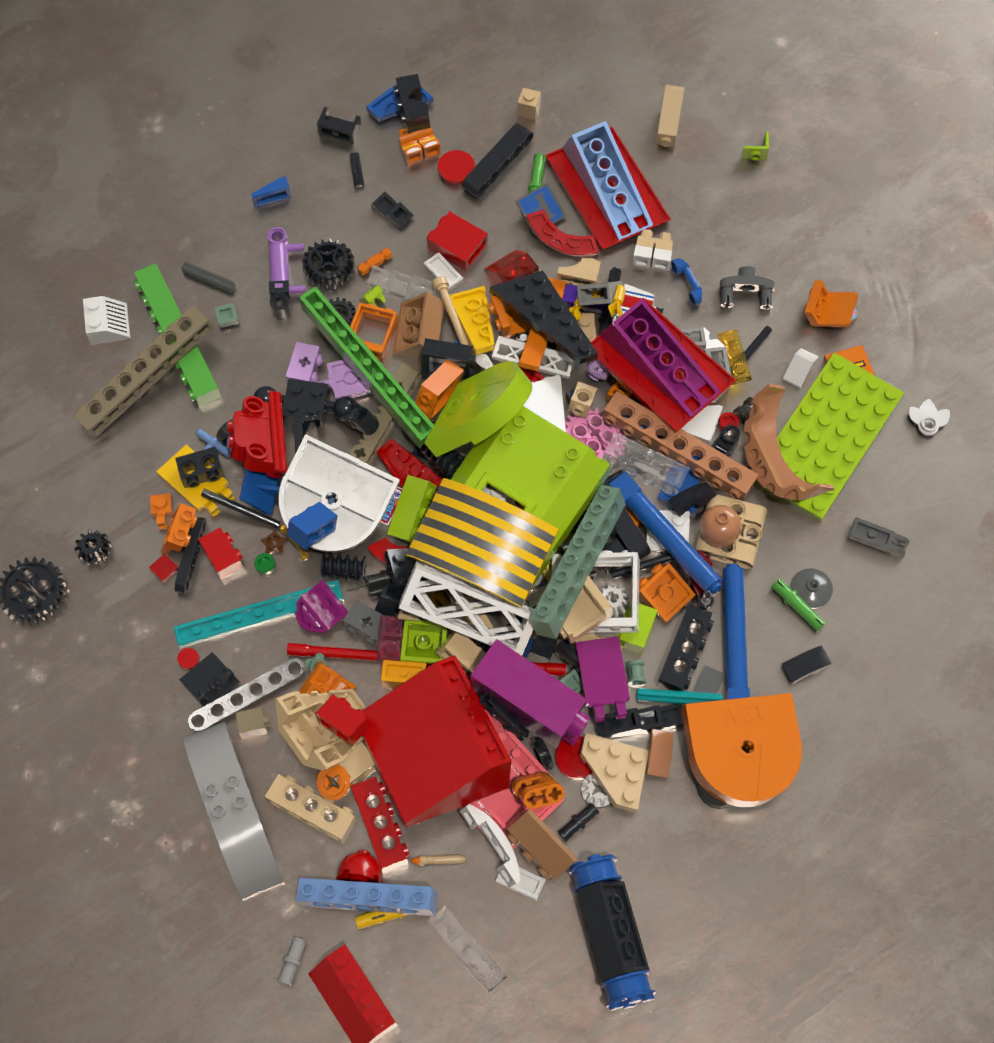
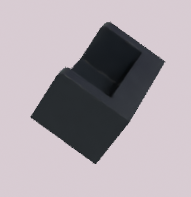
(338, 128)

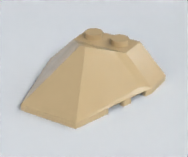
(307, 738)

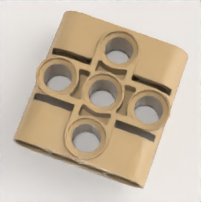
(744, 549)

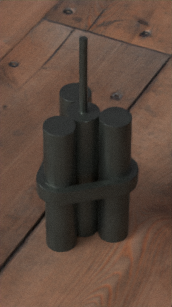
(375, 583)

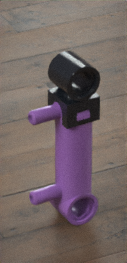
(279, 285)

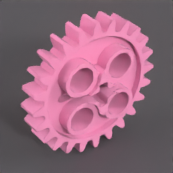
(591, 435)

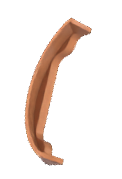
(764, 452)

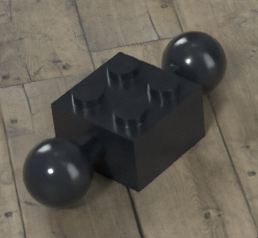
(309, 400)

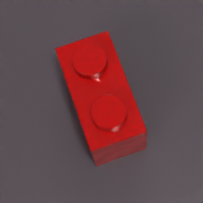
(221, 553)
(343, 719)

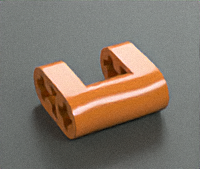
(542, 785)

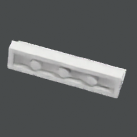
(551, 358)

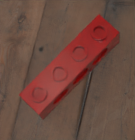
(388, 858)

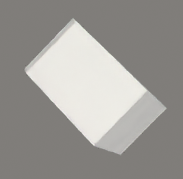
(800, 368)

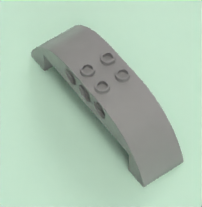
(232, 811)

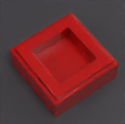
(164, 568)

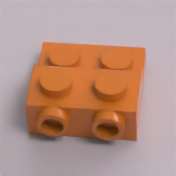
(178, 529)
(664, 591)

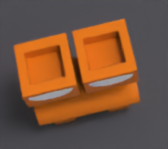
(418, 145)

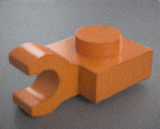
(161, 507)

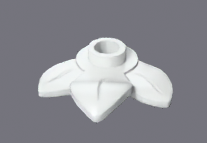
(928, 415)

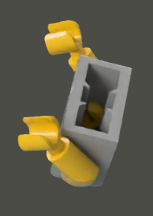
(599, 294)

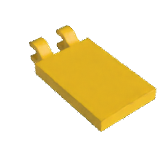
(170, 474)

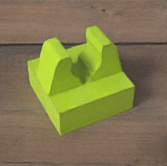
(374, 293)

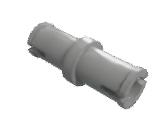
(291, 961)

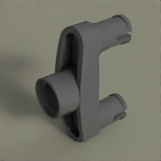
(750, 282)

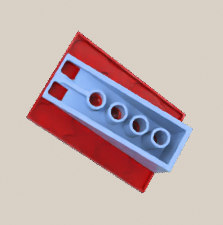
(606, 186)

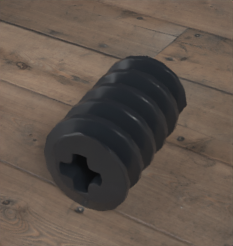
(446, 462)
(341, 566)

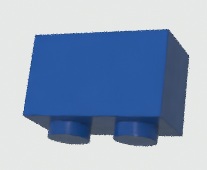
(312, 525)

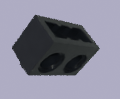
(198, 462)

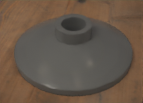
(816, 596)

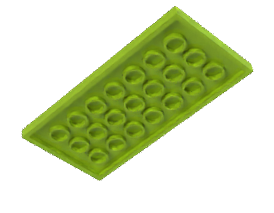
(835, 429)

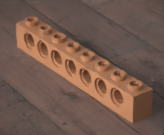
(691, 446)

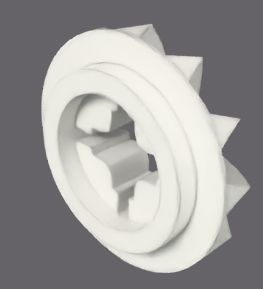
(587, 790)

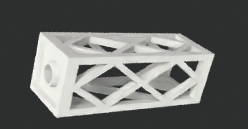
(457, 587)

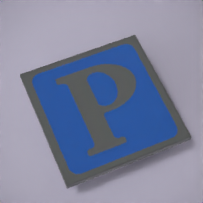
(541, 199)

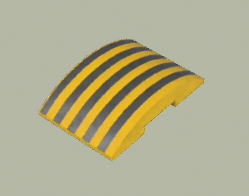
(483, 541)

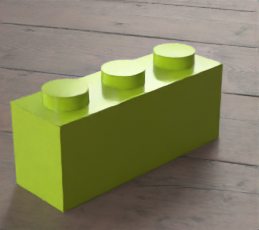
(411, 508)

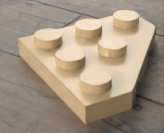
(617, 769)

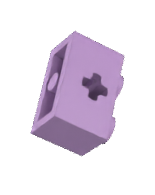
(304, 363)

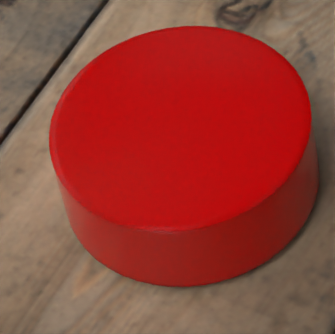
(728, 419)
(188, 658)

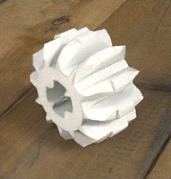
(617, 596)

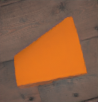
(325, 679)

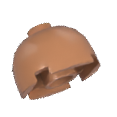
(720, 526)

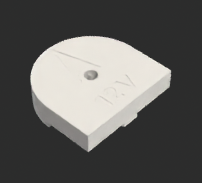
(359, 489)

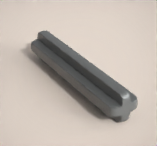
(208, 277)

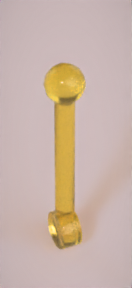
(303, 555)

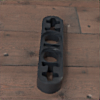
(190, 557)

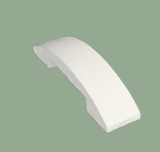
(498, 840)

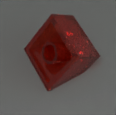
(511, 267)

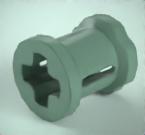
(635, 672)

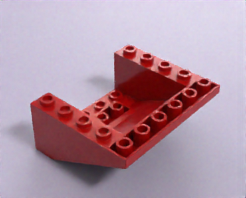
(435, 744)

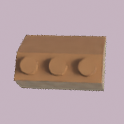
(418, 320)
(539, 845)

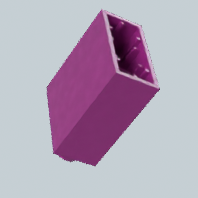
(531, 694)

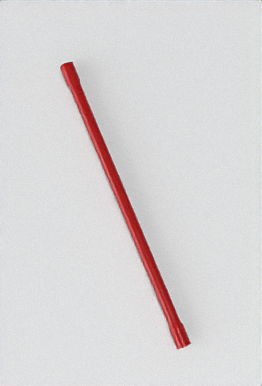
(305, 650)

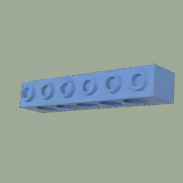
(367, 896)

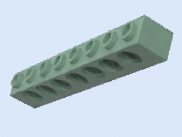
(577, 562)

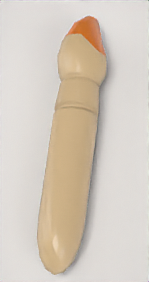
(438, 859)

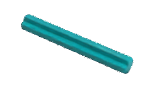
(676, 697)

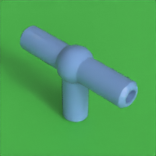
(212, 442)

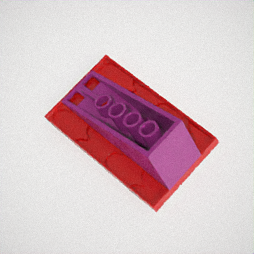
(660, 365)

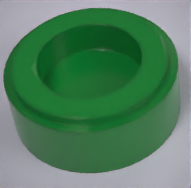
(265, 564)

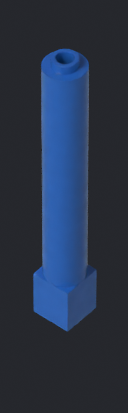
(667, 534)
(735, 633)

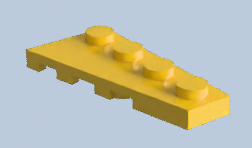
(475, 318)

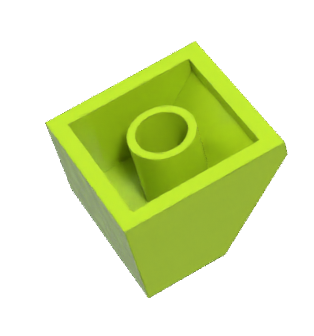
(421, 641)

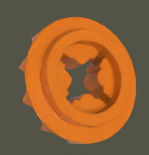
(324, 782)

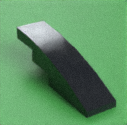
(641, 721)

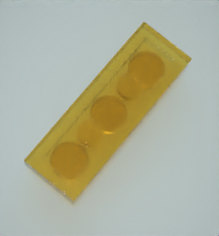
(736, 357)

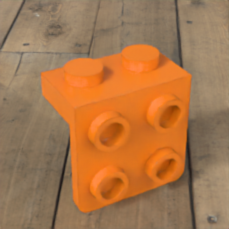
(829, 308)
(506, 318)

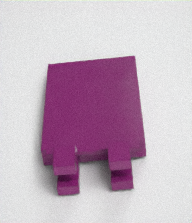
(603, 676)

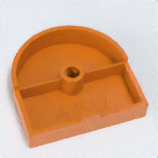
(762, 726)

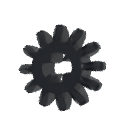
(89, 554)

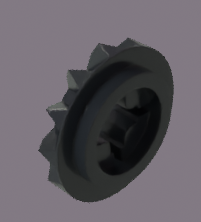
(542, 753)

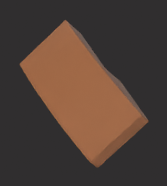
(660, 753)

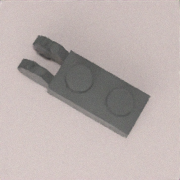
(877, 537)

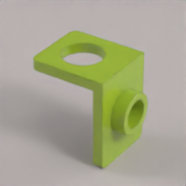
(757, 152)

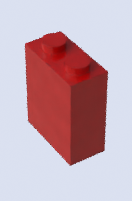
(457, 240)

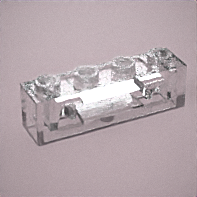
(645, 464)

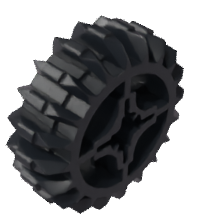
(328, 270)

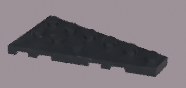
(546, 312)

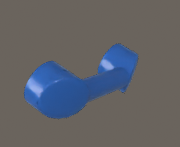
(680, 266)

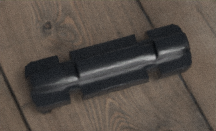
(356, 169)

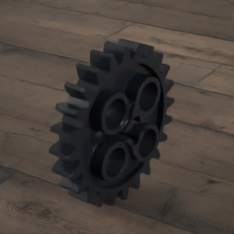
(43, 574)

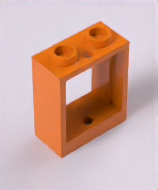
(378, 314)
(438, 389)

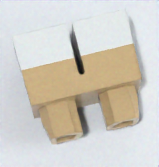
(661, 247)

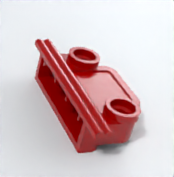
(258, 435)

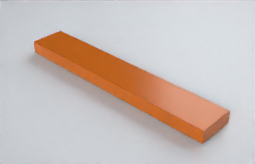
(536, 341)

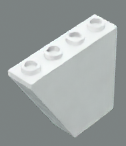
(547, 400)

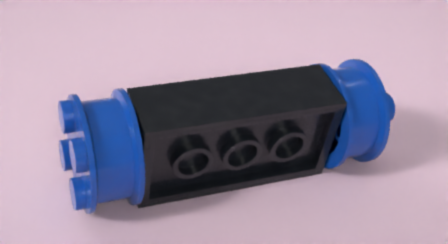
(612, 931)

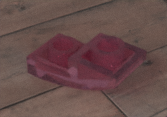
(389, 638)

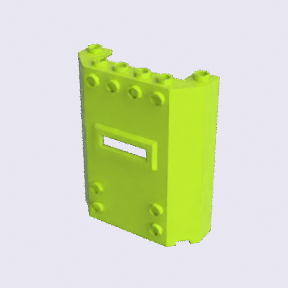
(538, 469)

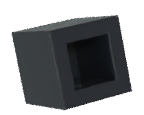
(389, 600)

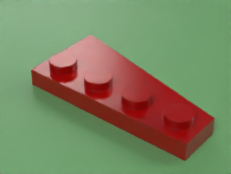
(404, 463)

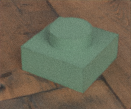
(226, 315)
(572, 680)

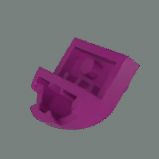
(319, 609)

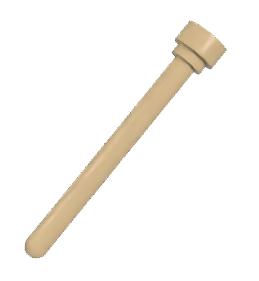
(441, 285)

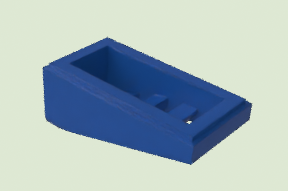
(273, 192)

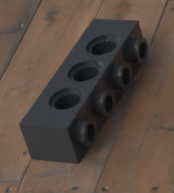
(693, 618)

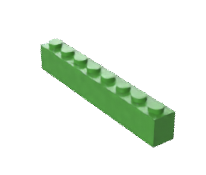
(165, 311)

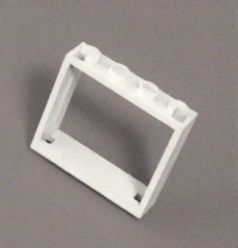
(626, 558)

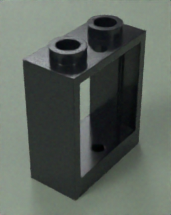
(446, 351)

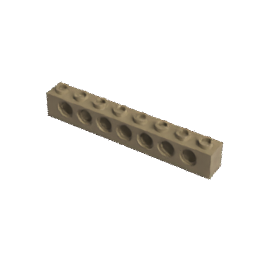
(142, 381)

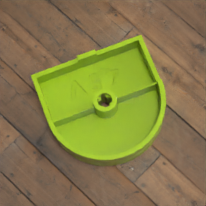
(480, 407)

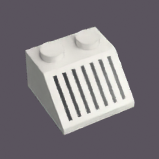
(106, 320)

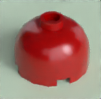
(360, 868)

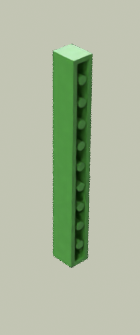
(366, 366)

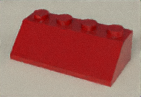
(351, 997)

